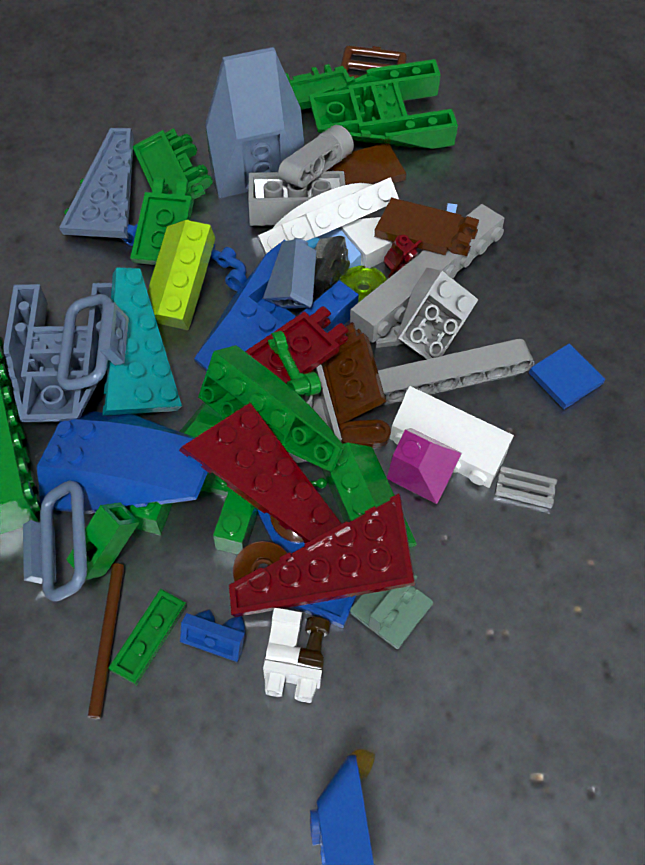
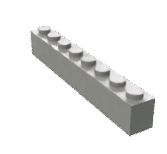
(389, 301)

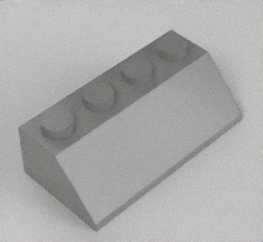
(273, 198)

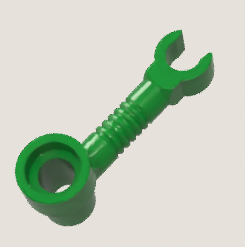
(301, 383)

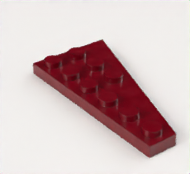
(342, 563)

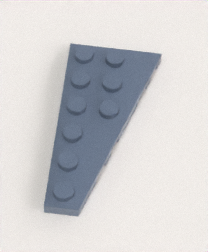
(104, 195)

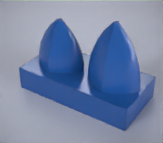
(205, 634)

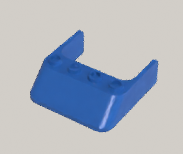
(341, 820)

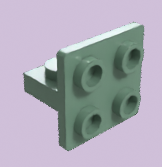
(392, 612)

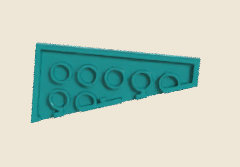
(145, 378)

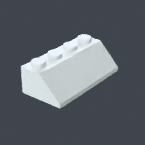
(480, 442)

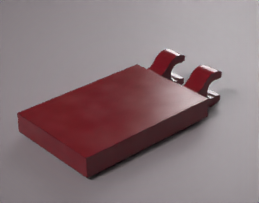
(306, 343)

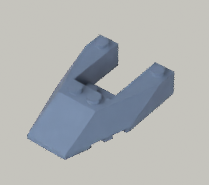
(34, 356)

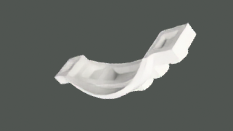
(329, 212)

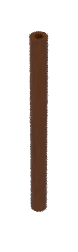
(106, 641)

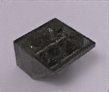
(330, 263)

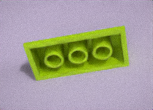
(180, 272)

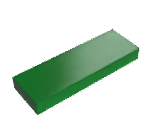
(147, 637)

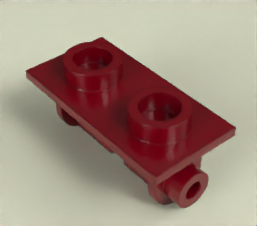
(400, 253)

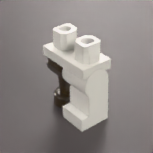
(291, 663)

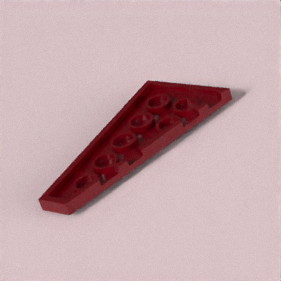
(262, 472)

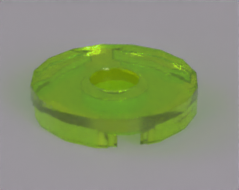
(363, 276)

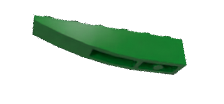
(239, 379)

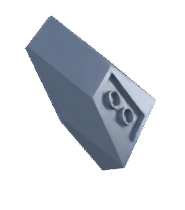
(251, 120)

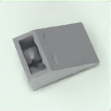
(435, 313)

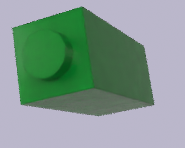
(106, 537)

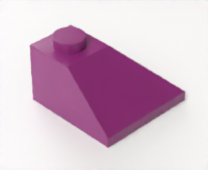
(422, 464)

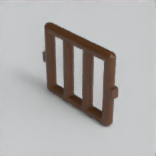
(374, 52)

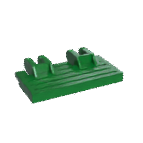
(306, 84)
(169, 158)

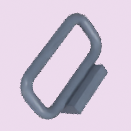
(110, 345)
(40, 548)

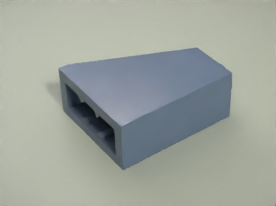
(292, 276)

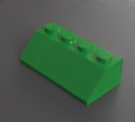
(360, 483)

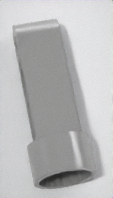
(316, 156)

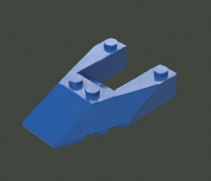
(252, 318)

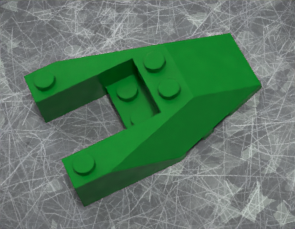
(375, 110)
(237, 514)

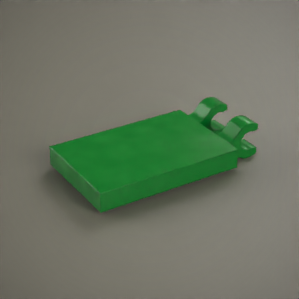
(156, 214)

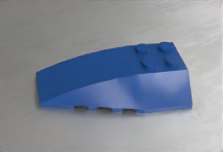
(119, 462)

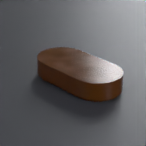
(366, 432)

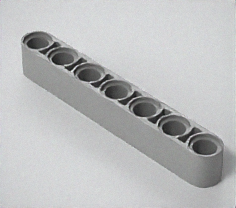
(456, 370)

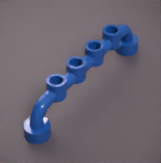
(225, 258)

